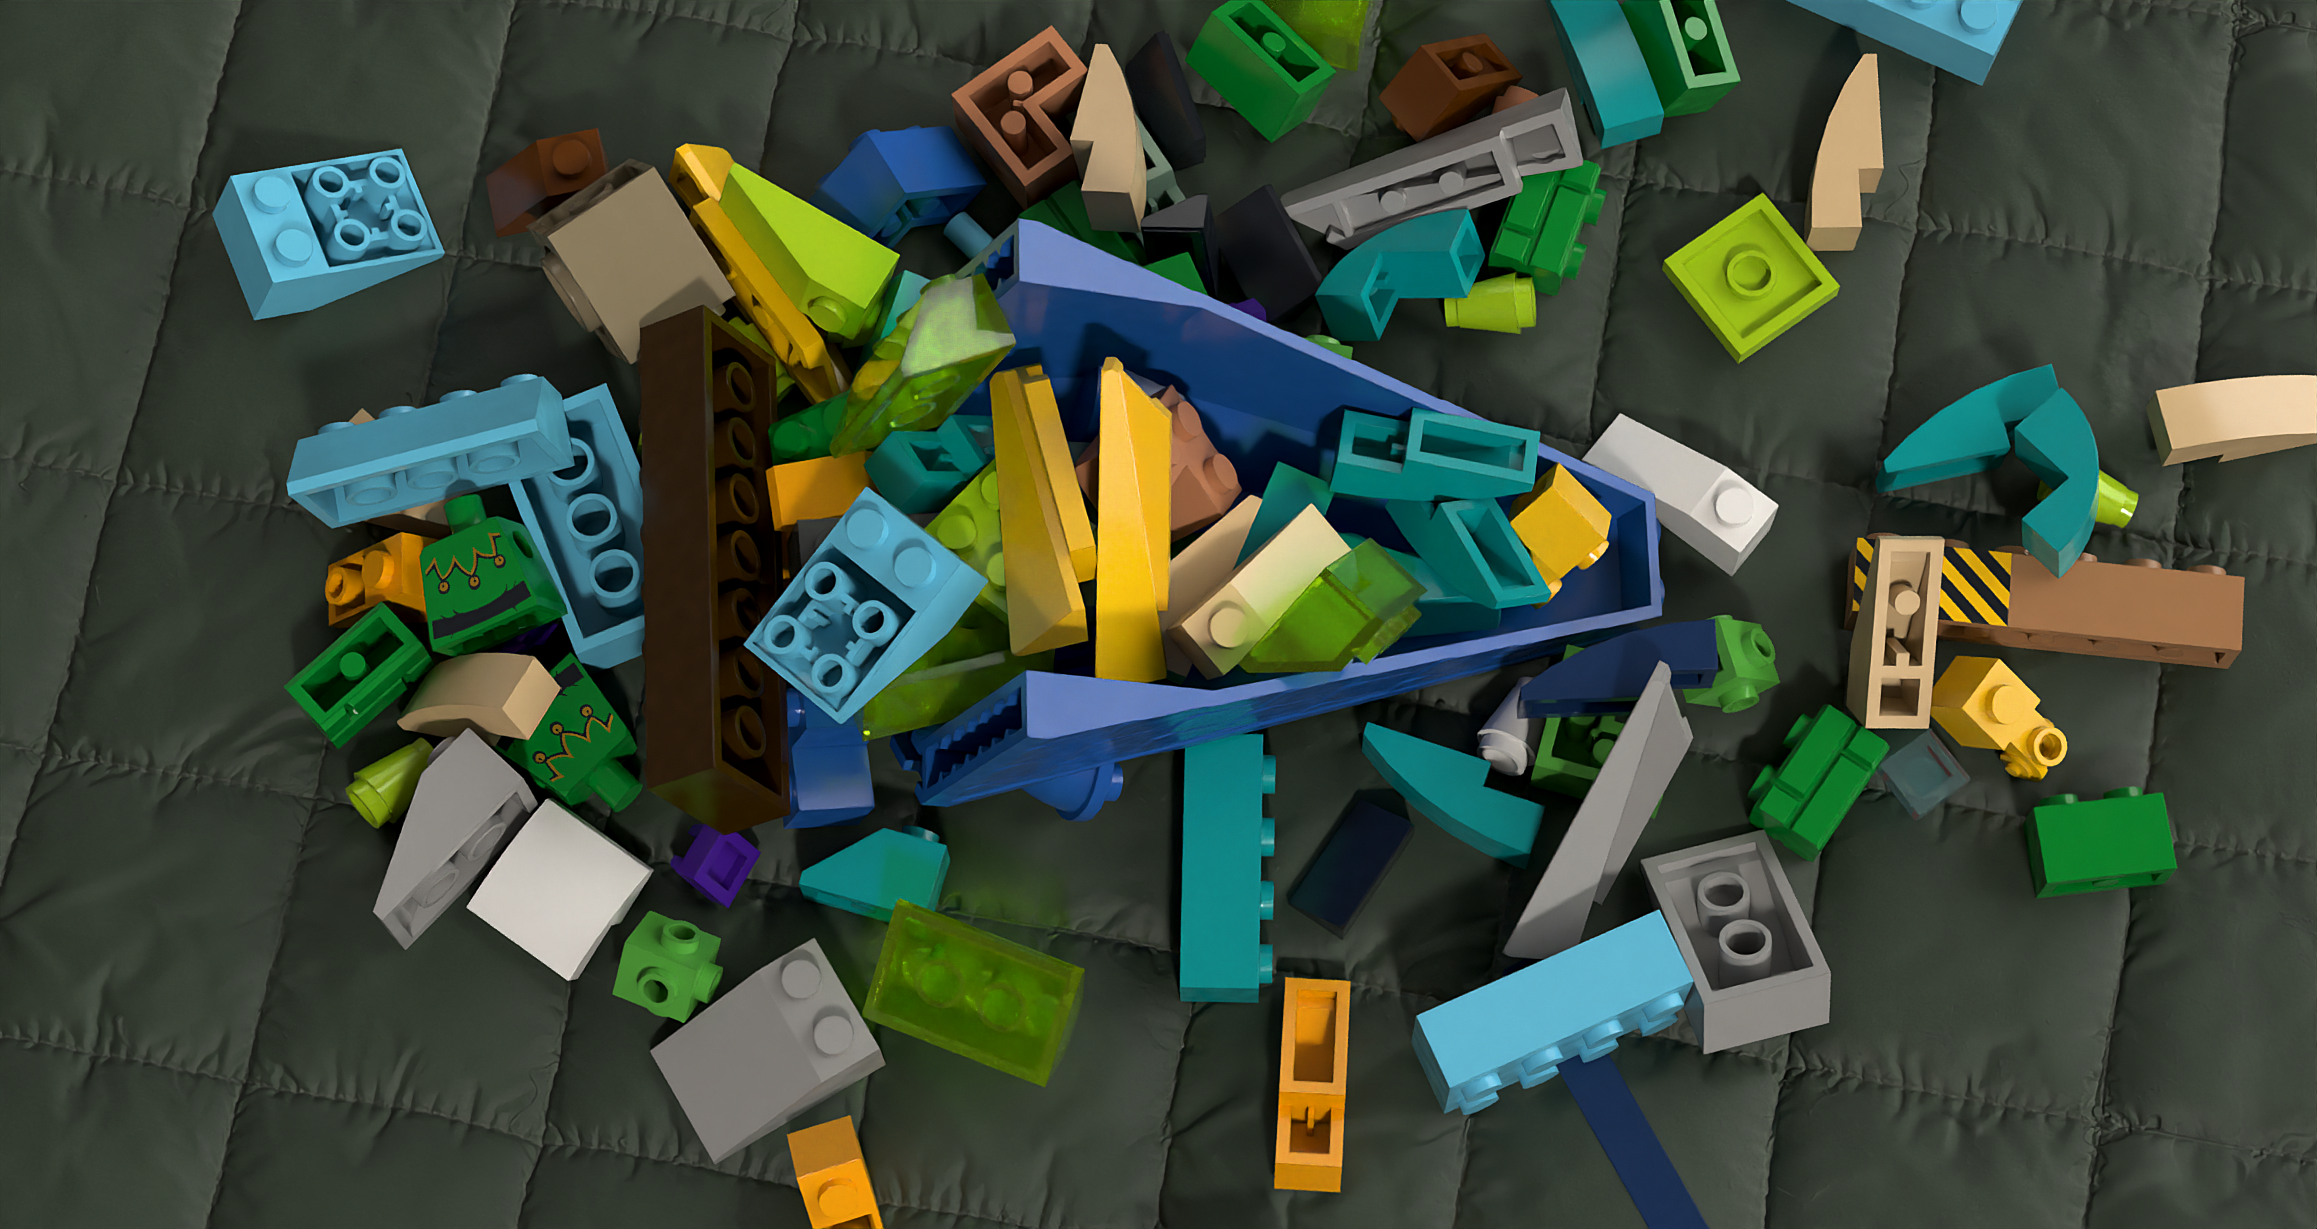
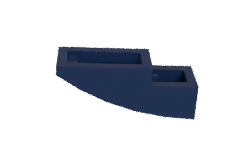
(1614, 673)

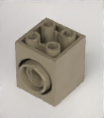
(627, 257)

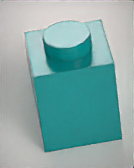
(880, 871)

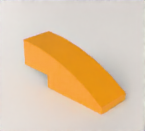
(1312, 1085)

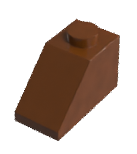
(1447, 85)
(544, 178)

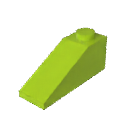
(812, 256)

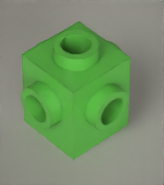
(1743, 667)
(668, 967)

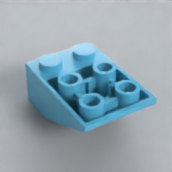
(323, 230)
(864, 607)

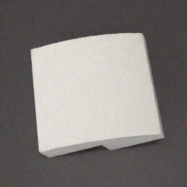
(560, 888)

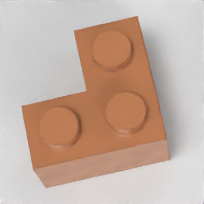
(1014, 112)
(1201, 478)

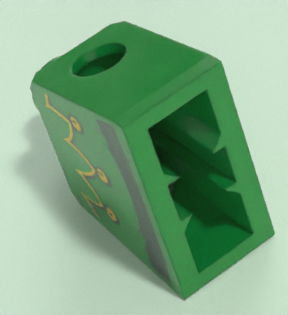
(484, 582)
(576, 745)

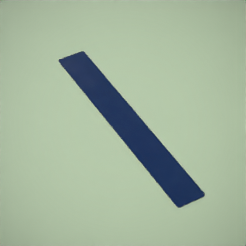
(1627, 1139)

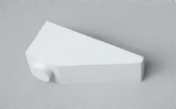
(1693, 493)

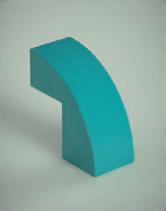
(1415, 259)
(2063, 454)

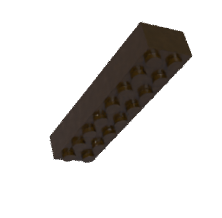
(710, 573)

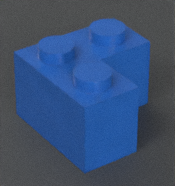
(899, 182)
(826, 767)

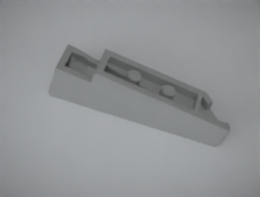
(1442, 173)
(1605, 823)

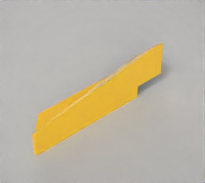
(799, 343)
(1041, 515)
(1132, 529)

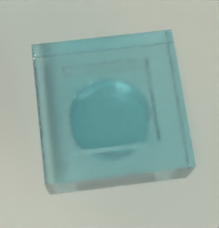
(1923, 774)

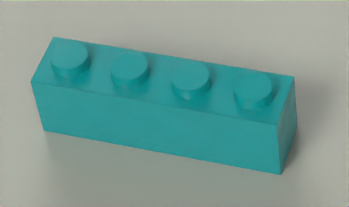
(1223, 870)

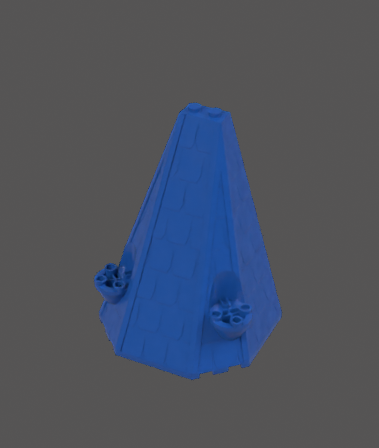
(1259, 403)

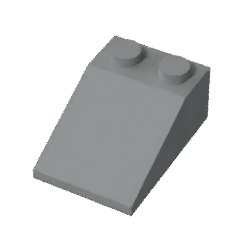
(455, 828)
(1740, 940)
(767, 1051)

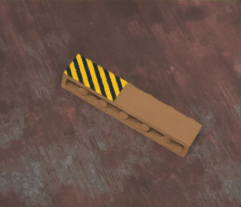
(2091, 610)

